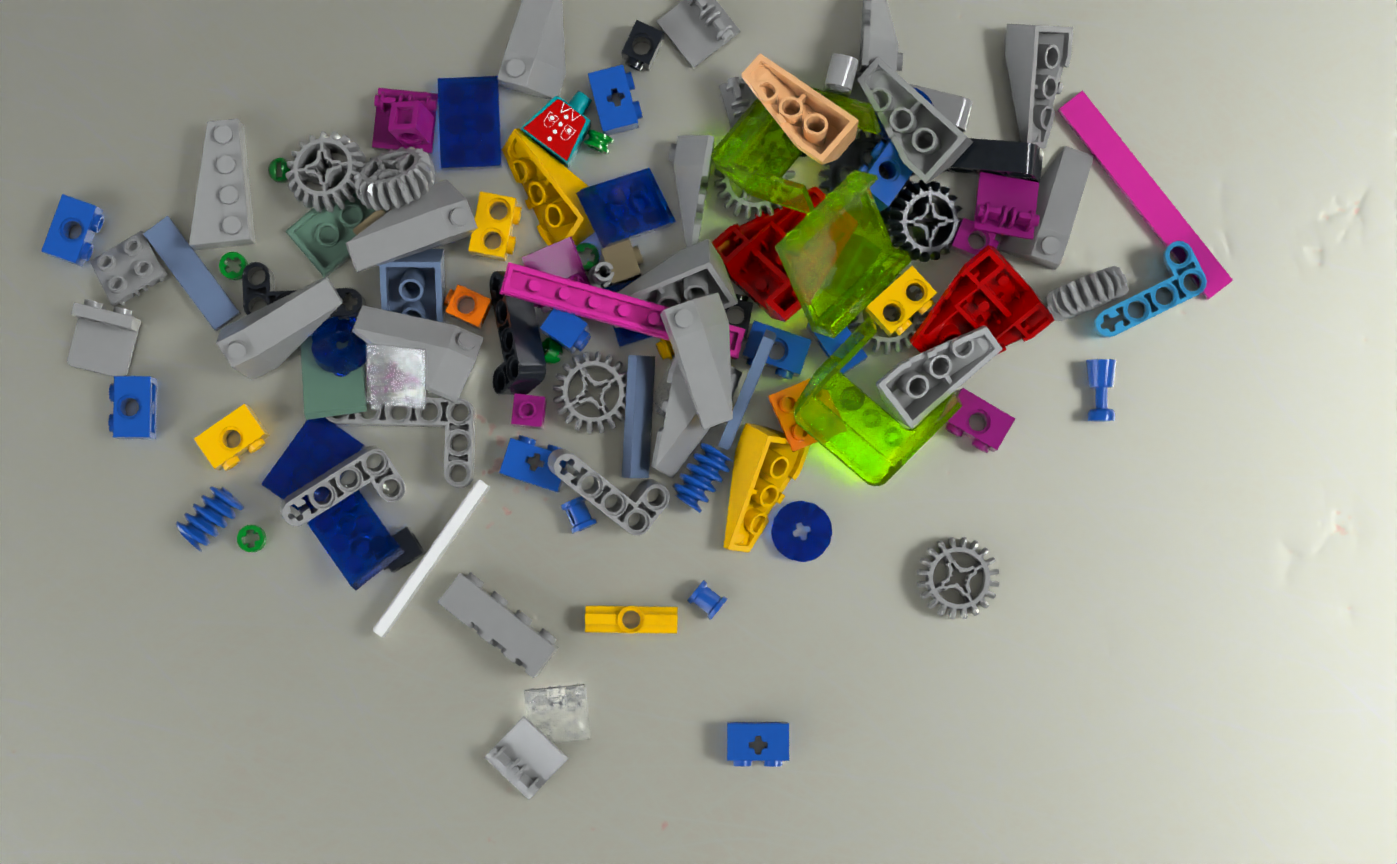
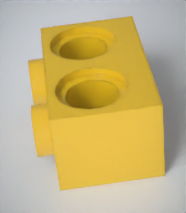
(490, 226)
(896, 296)

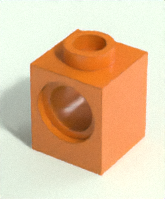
(477, 316)

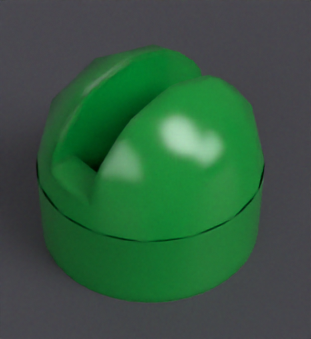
(272, 170)
(551, 351)

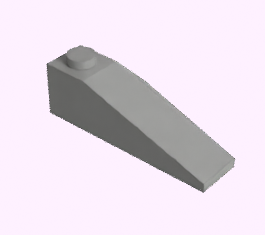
(878, 36)
(692, 173)
(1057, 205)
(448, 348)
(702, 348)

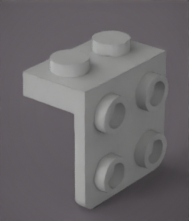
(103, 339)

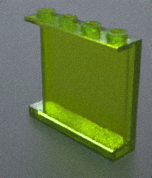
(840, 256)

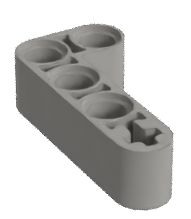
(601, 489)
(338, 491)

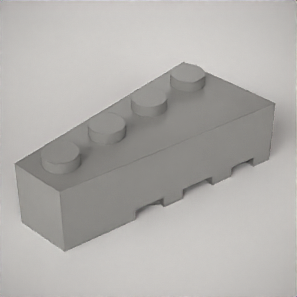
(223, 192)
(499, 624)

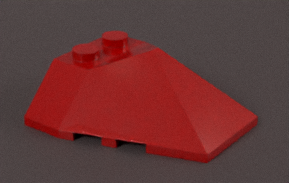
(754, 262)
(988, 295)

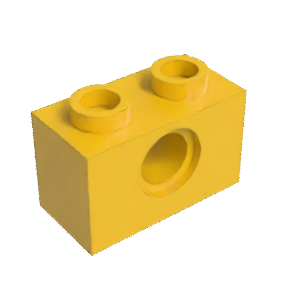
(214, 439)

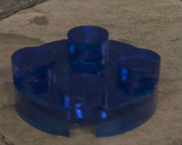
(325, 350)
(817, 539)

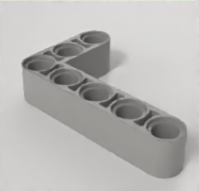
(843, 77)
(443, 419)

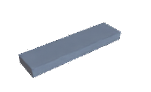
(191, 273)
(748, 389)
(638, 416)

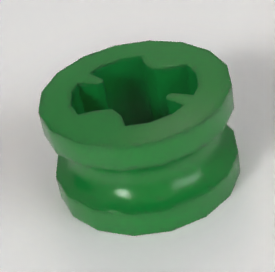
(598, 141)
(581, 249)
(234, 256)
(259, 544)

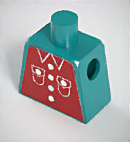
(561, 127)

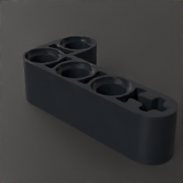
(1001, 158)
(267, 292)
(520, 342)

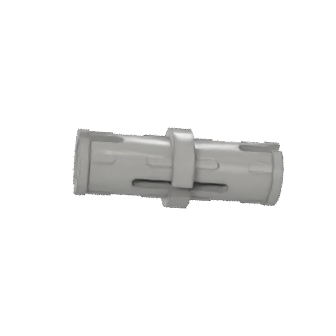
(600, 275)

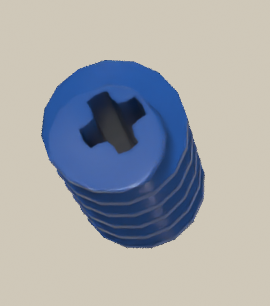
(701, 476)
(208, 516)

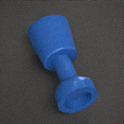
(1101, 377)

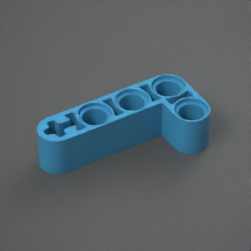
(1147, 297)

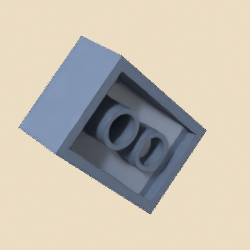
(415, 285)

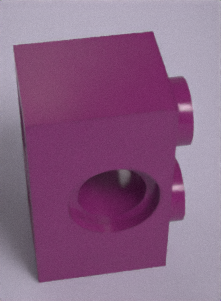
(996, 422)

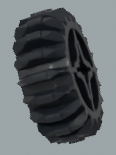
(921, 197)

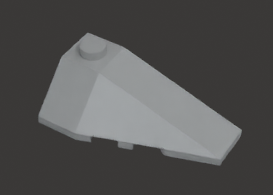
(535, 50)
(1034, 66)
(918, 130)
(422, 225)
(685, 276)
(275, 331)
(928, 378)
(681, 424)

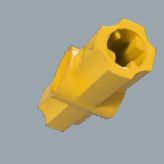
(610, 619)

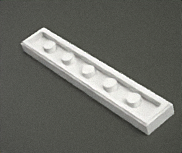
(431, 558)

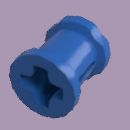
(578, 514)
(707, 599)

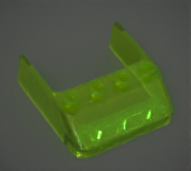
(760, 153)
(855, 425)

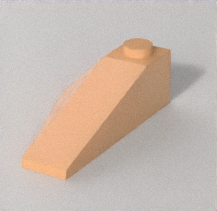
(805, 115)

